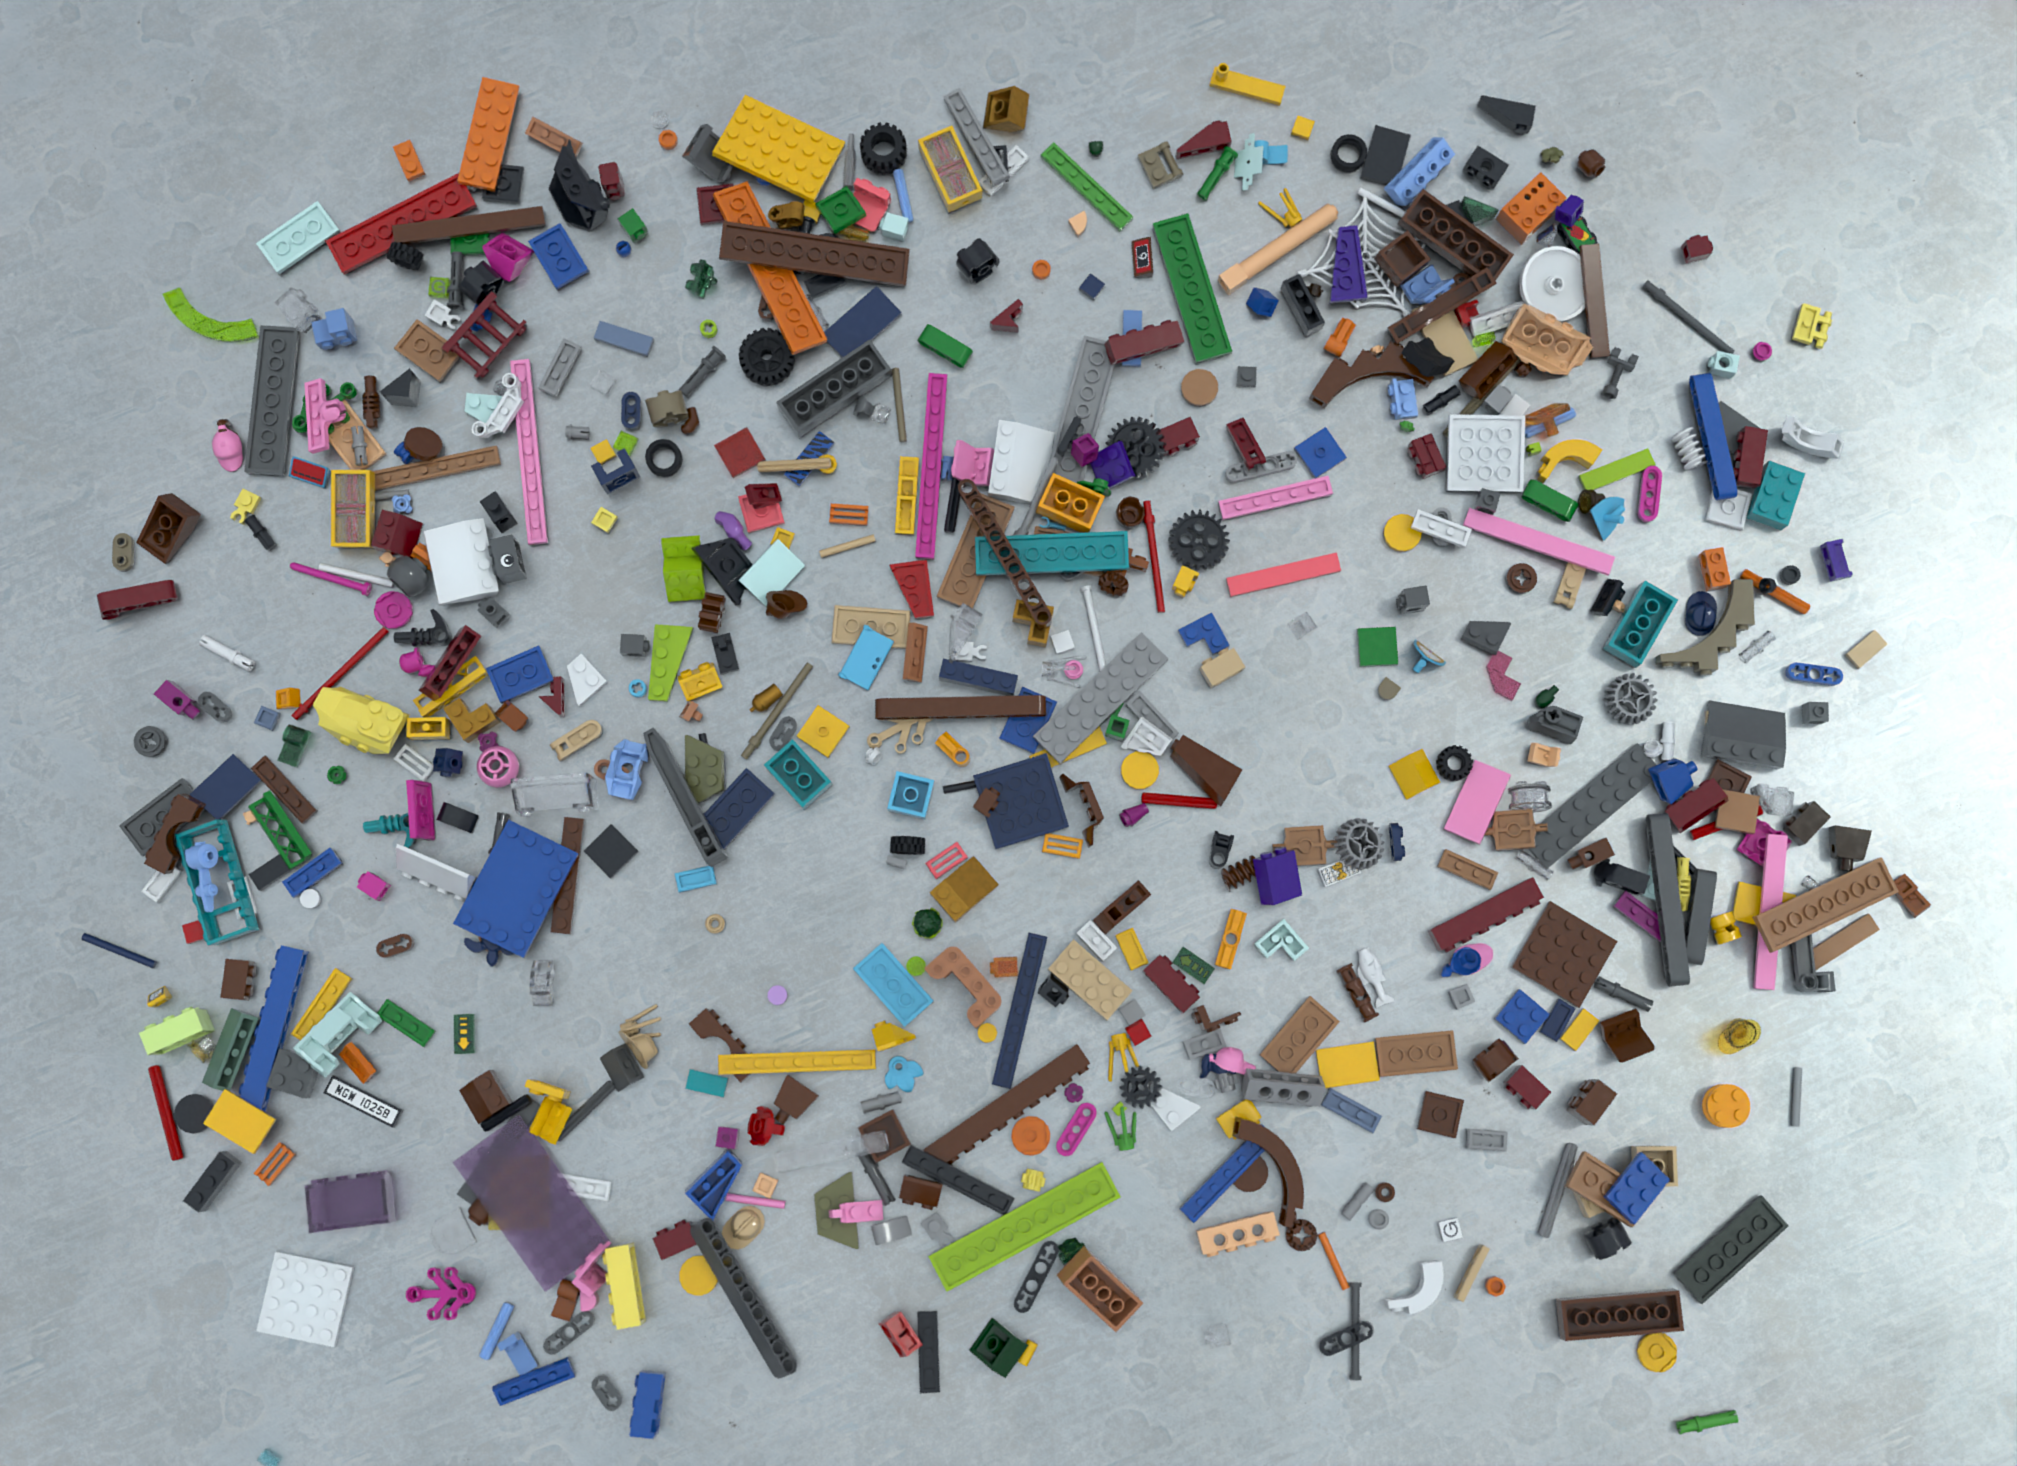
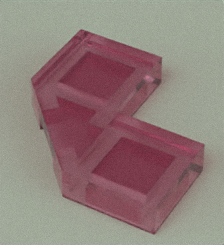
(1501, 683)

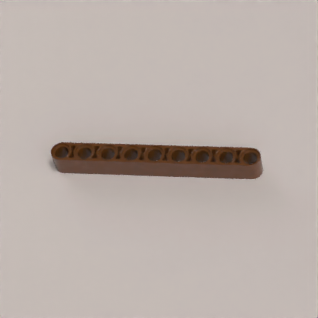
(1003, 544)
(960, 707)

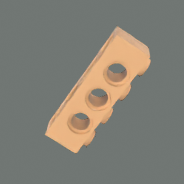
(1266, 1220)

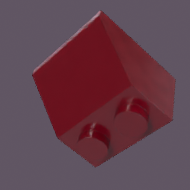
(396, 534)

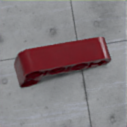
(135, 597)

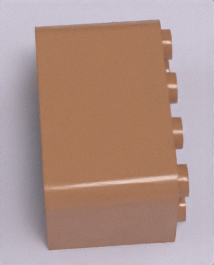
(955, 961)

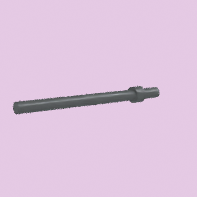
(1660, 294)

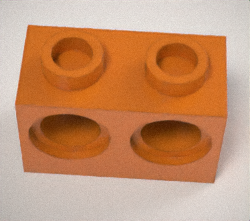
(1714, 569)

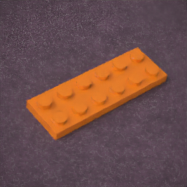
(488, 134)

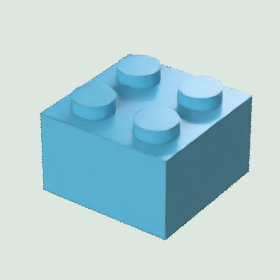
(910, 795)

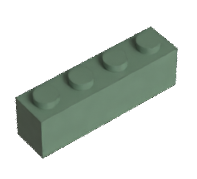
(230, 1050)

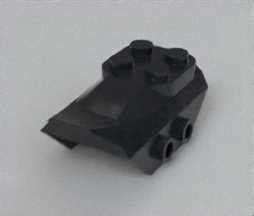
(576, 194)

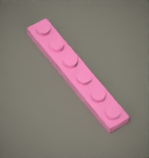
(1275, 498)

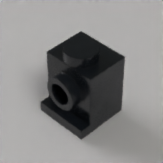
(1046, 992)

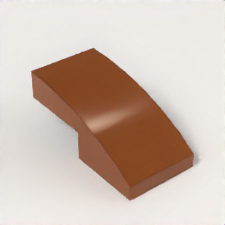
(1910, 896)

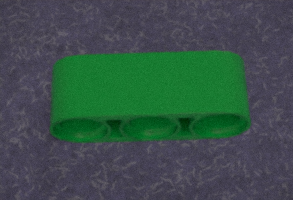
(945, 346)
(1549, 500)

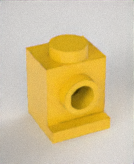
(1184, 581)

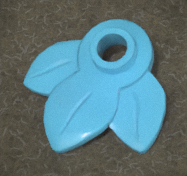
(904, 1076)

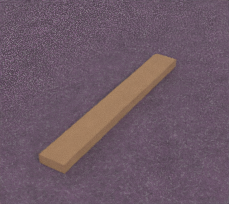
(437, 468)

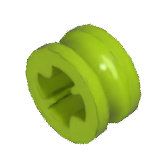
(708, 334)

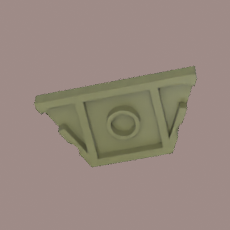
(703, 768)
(829, 1199)

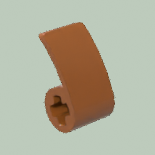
(566, 1300)

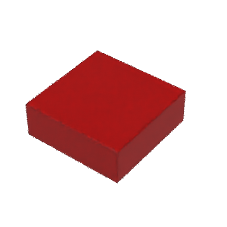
(193, 932)
(1138, 1032)

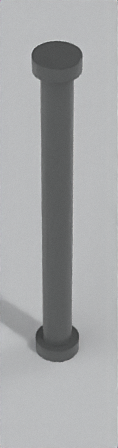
(1355, 1369)

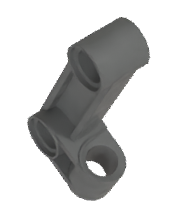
(1805, 968)

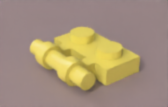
(1806, 325)

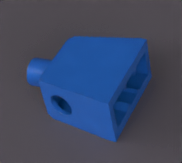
(1672, 779)

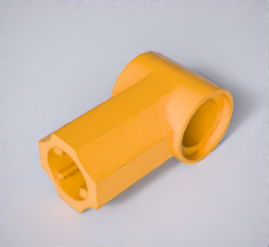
(952, 749)

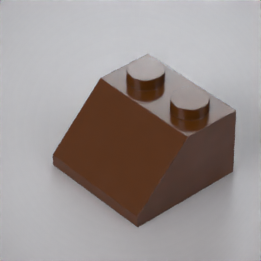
(485, 1096)
(920, 1191)

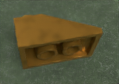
(964, 889)

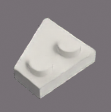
(1173, 1108)

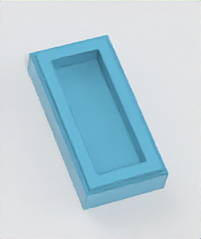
(695, 878)

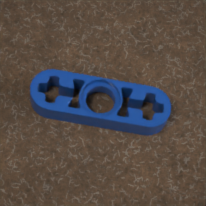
(1800, 677)

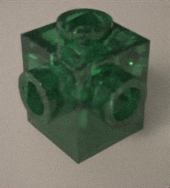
(1069, 1249)

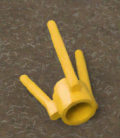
(1292, 216)
(1120, 1043)

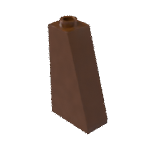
(1206, 768)

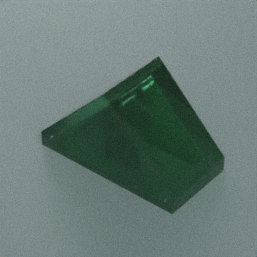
(1478, 212)

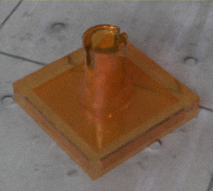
(1546, 416)

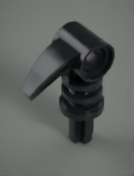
(429, 636)

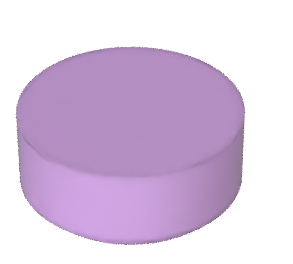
(777, 995)

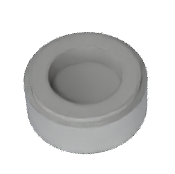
(1378, 1219)

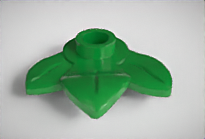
(1098, 485)

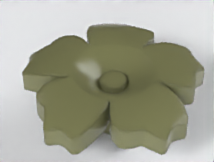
(1552, 154)

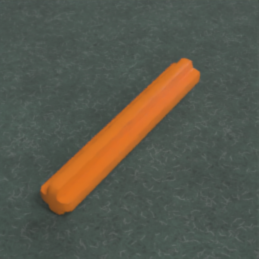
(1779, 593)

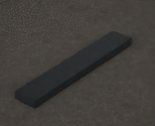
(958, 1180)

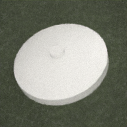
(1553, 282)

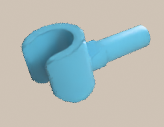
(1052, 524)

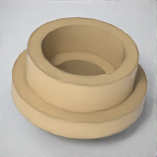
(710, 919)

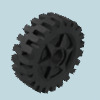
(762, 370)

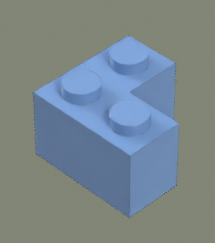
(334, 330)

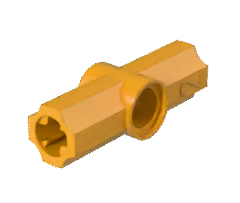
(1227, 951)

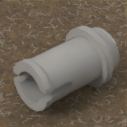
(575, 432)

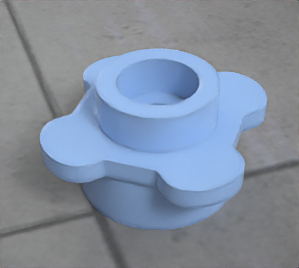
(398, 500)

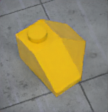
(890, 1035)

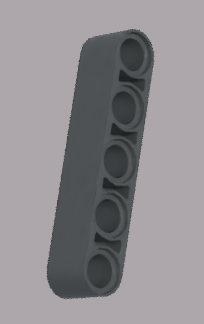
(1699, 914)

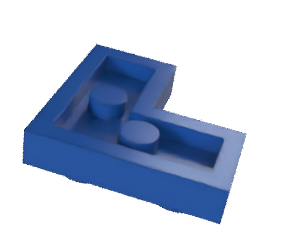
(1206, 629)

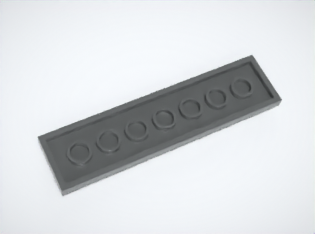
(272, 400)
(1593, 805)

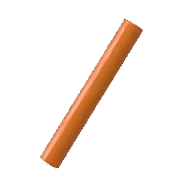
(1333, 1261)

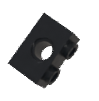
(1482, 157)

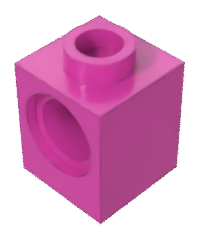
(373, 885)

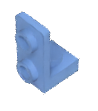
(518, 1353)

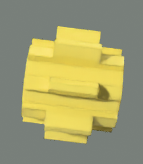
(1033, 1180)

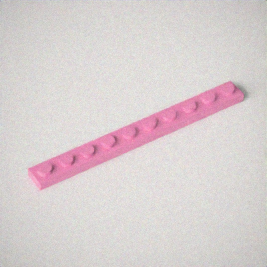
(530, 457)

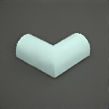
(1281, 936)

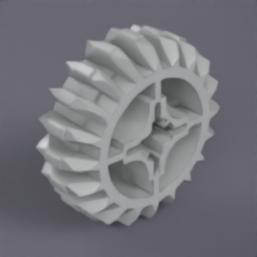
(1633, 706)
(1364, 840)

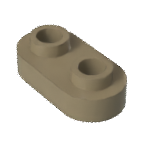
(123, 551)

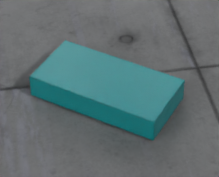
(706, 1083)

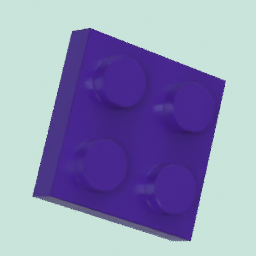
(1113, 465)

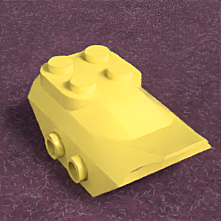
(359, 719)

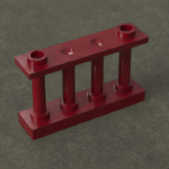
(465, 331)

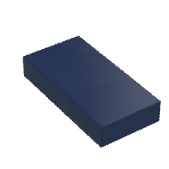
(1557, 1020)

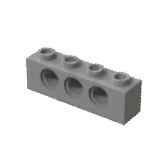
(1283, 1087)

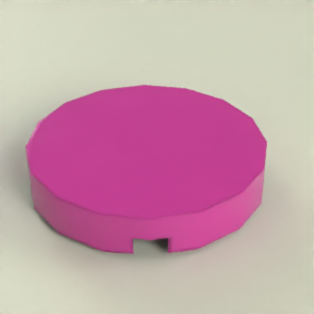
(393, 610)

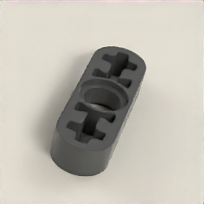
(554, 1337)

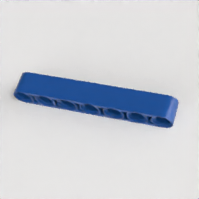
(1713, 436)

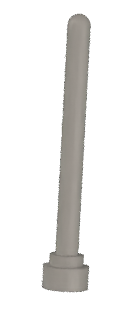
(1032, 510)

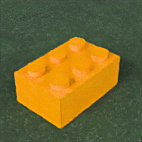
(1070, 504)

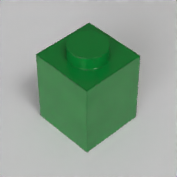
(633, 225)
(1117, 727)

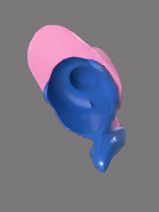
(1468, 960)

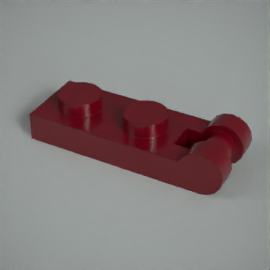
(1245, 443)

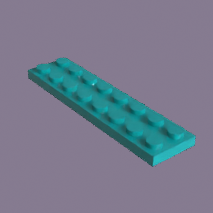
(1057, 553)

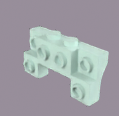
(333, 1030)

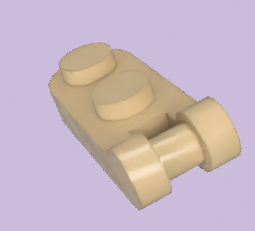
(1569, 584)
(577, 739)

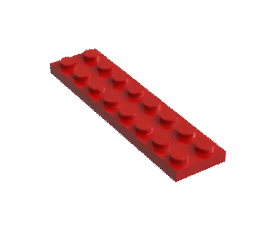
(374, 236)

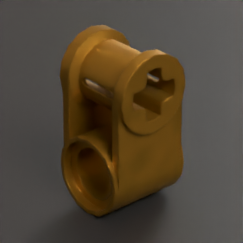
(787, 214)

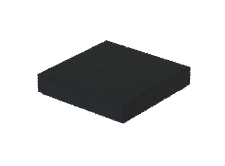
(508, 185)
(611, 851)

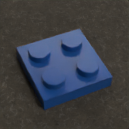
(1521, 1016)

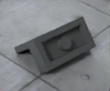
(621, 1067)

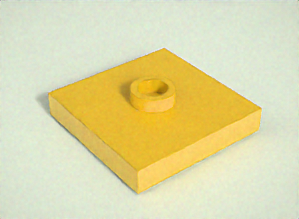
(823, 731)

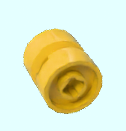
(1725, 928)

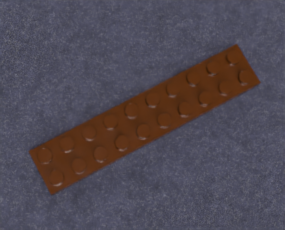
(814, 253)

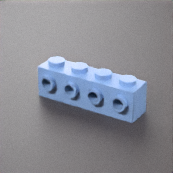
(1419, 171)

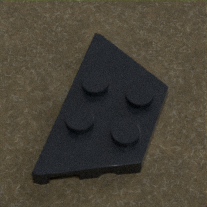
(726, 565)

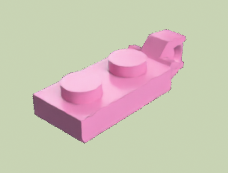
(858, 1211)

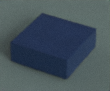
(1092, 286)

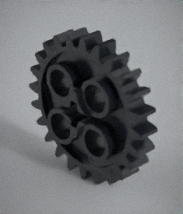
(1126, 433)
(1211, 529)

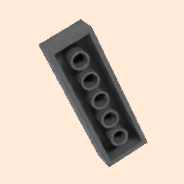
(834, 388)

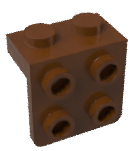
(1201, 1017)
(1626, 1036)

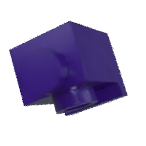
(1569, 210)

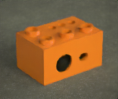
(1530, 208)

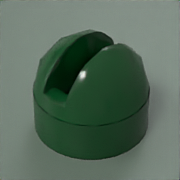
(1096, 147)

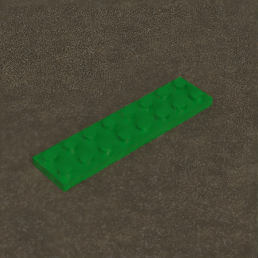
(1192, 288)

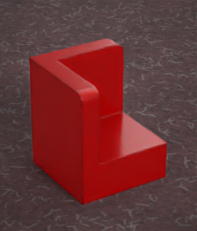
(1466, 311)

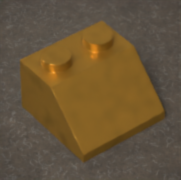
(1006, 109)

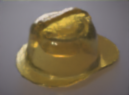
(1738, 1035)

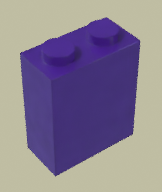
(1277, 876)

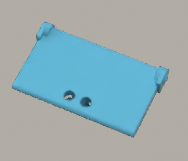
(863, 656)

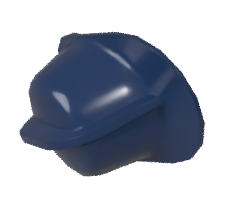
(1701, 613)

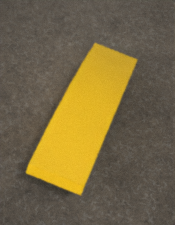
(907, 495)

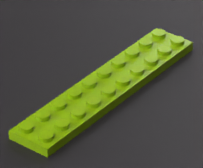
(1024, 1226)

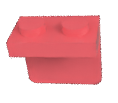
(873, 201)

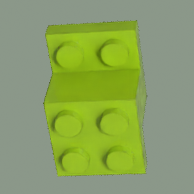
(682, 569)

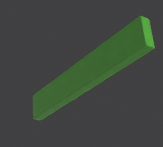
(1086, 186)

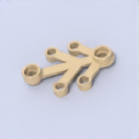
(904, 726)

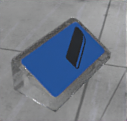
(1547, 236)

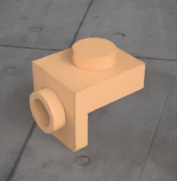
(1544, 755)

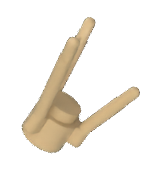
(632, 1028)

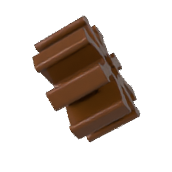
(711, 612)

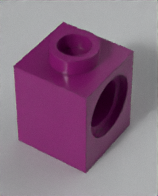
(1084, 449)
(727, 1137)

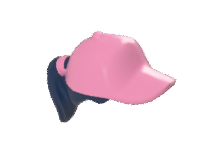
(1225, 1061)

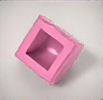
(588, 1303)

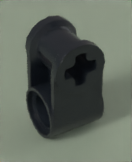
(1220, 846)

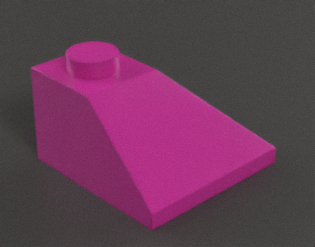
(507, 256)

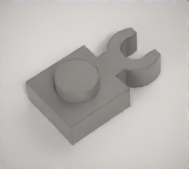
(935, 1228)

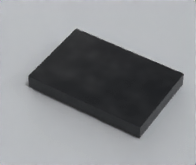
(1385, 155)

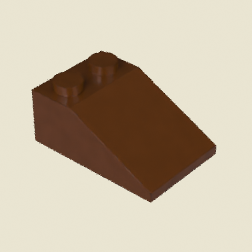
(167, 527)

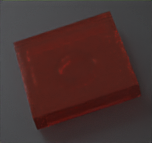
(739, 452)

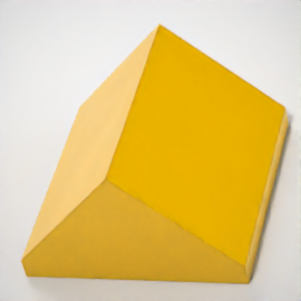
(1414, 774)

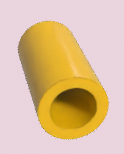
(1028, 1353)

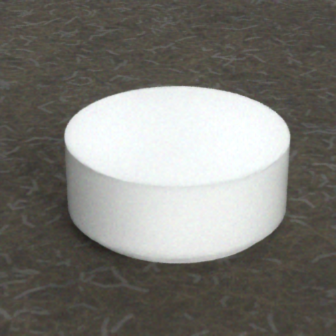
(310, 898)

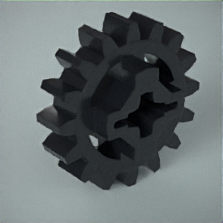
(1135, 1092)

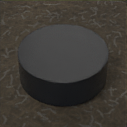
(1790, 575)

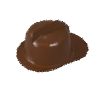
(783, 603)

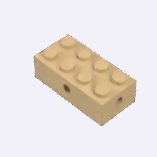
(1090, 980)

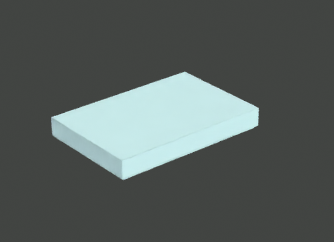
(771, 571)

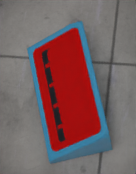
(309, 472)

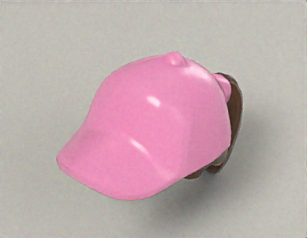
(227, 446)

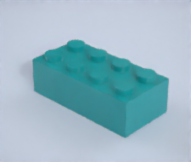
(1640, 624)

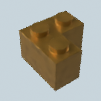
(1036, 635)
(470, 723)

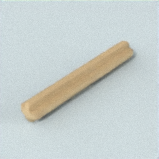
(791, 465)

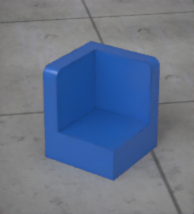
(1262, 302)

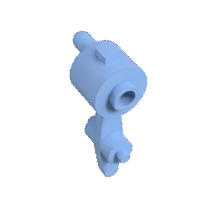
(201, 858)

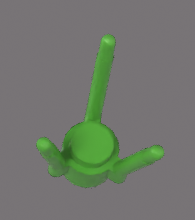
(1125, 1140)

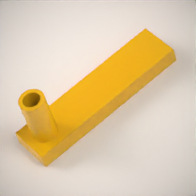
(1246, 85)

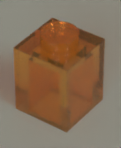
(1004, 967)

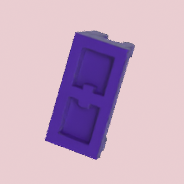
(1835, 560)

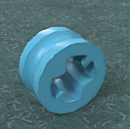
(635, 683)

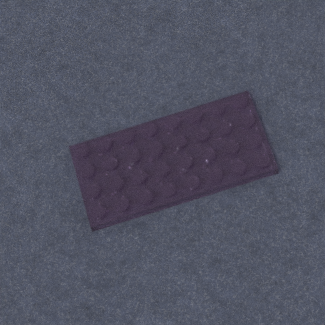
(531, 1202)

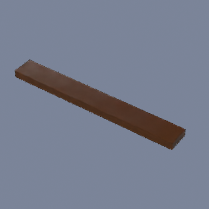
(469, 225)

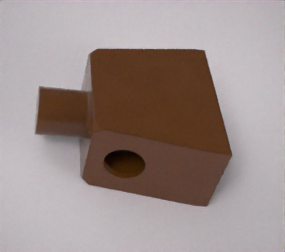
(1599, 850)
(793, 1099)

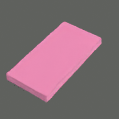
(1477, 802)

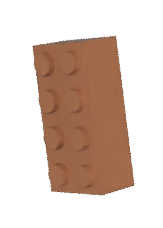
(1099, 1289)

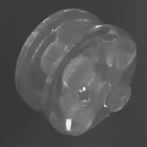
(1530, 796)

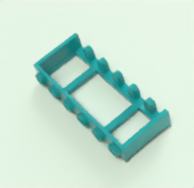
(208, 919)

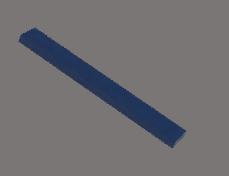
(1019, 1010)

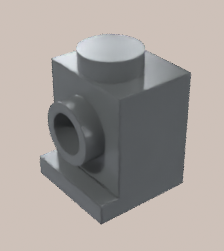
(497, 616)

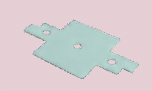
(1251, 153)

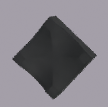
(1427, 358)

